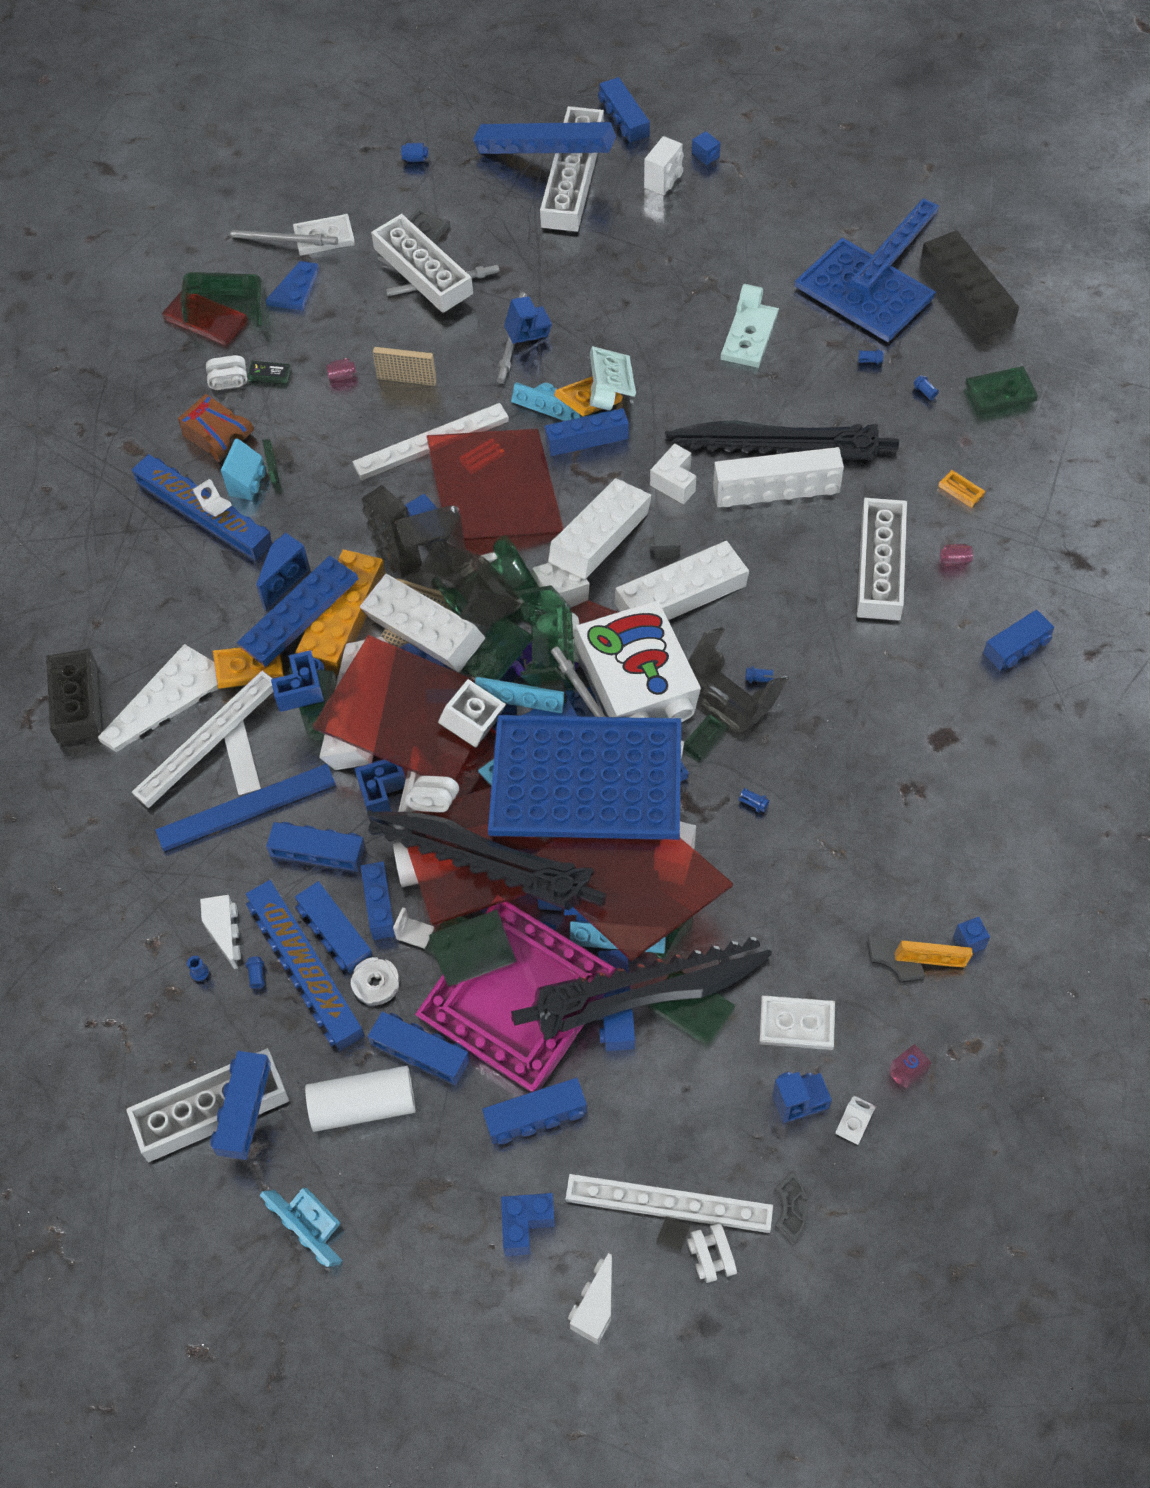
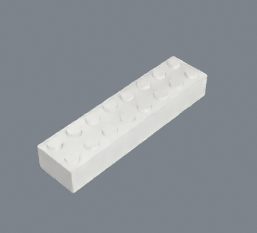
(569, 179)

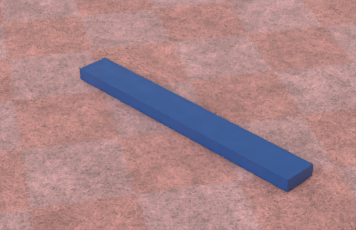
(894, 245)
(245, 807)

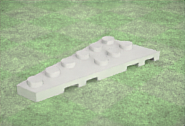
(167, 694)

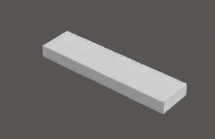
(242, 760)

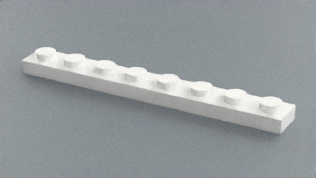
(418, 447)
(204, 740)
(669, 1203)

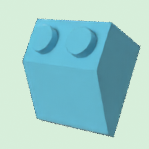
(243, 471)

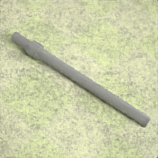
(317, 239)
(479, 272)
(505, 364)
(568, 668)

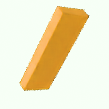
(933, 954)

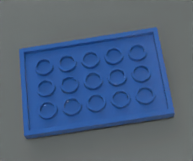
(883, 309)

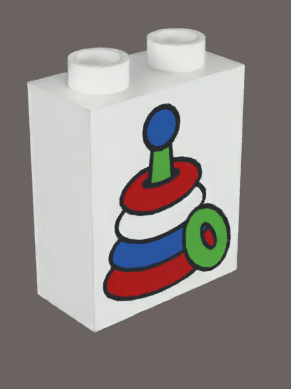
(637, 665)

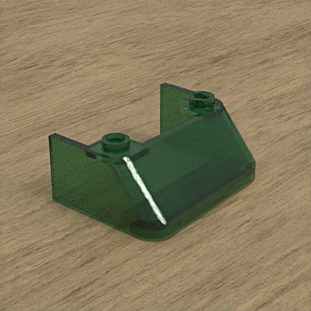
(222, 285)
(550, 627)

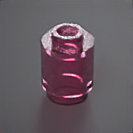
(341, 369)
(956, 554)

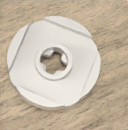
(377, 968)

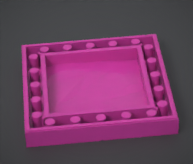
(480, 1008)

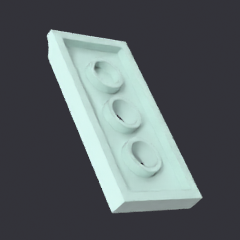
(749, 317)
(610, 374)

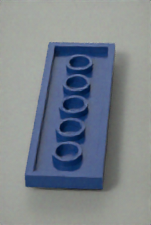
(297, 610)

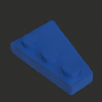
(295, 287)

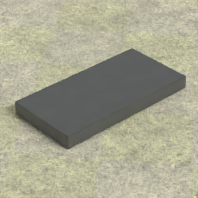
(429, 224)

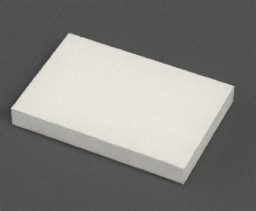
(333, 226)
(797, 1022)

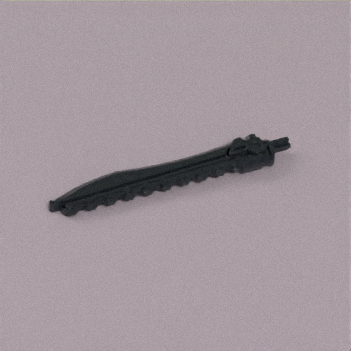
(853, 441)
(540, 877)
(569, 996)

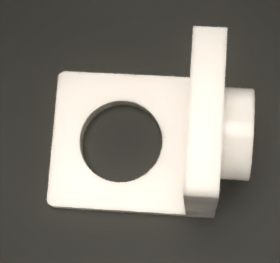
(214, 504)
(412, 930)
(855, 1120)

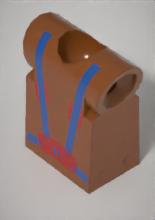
(213, 427)

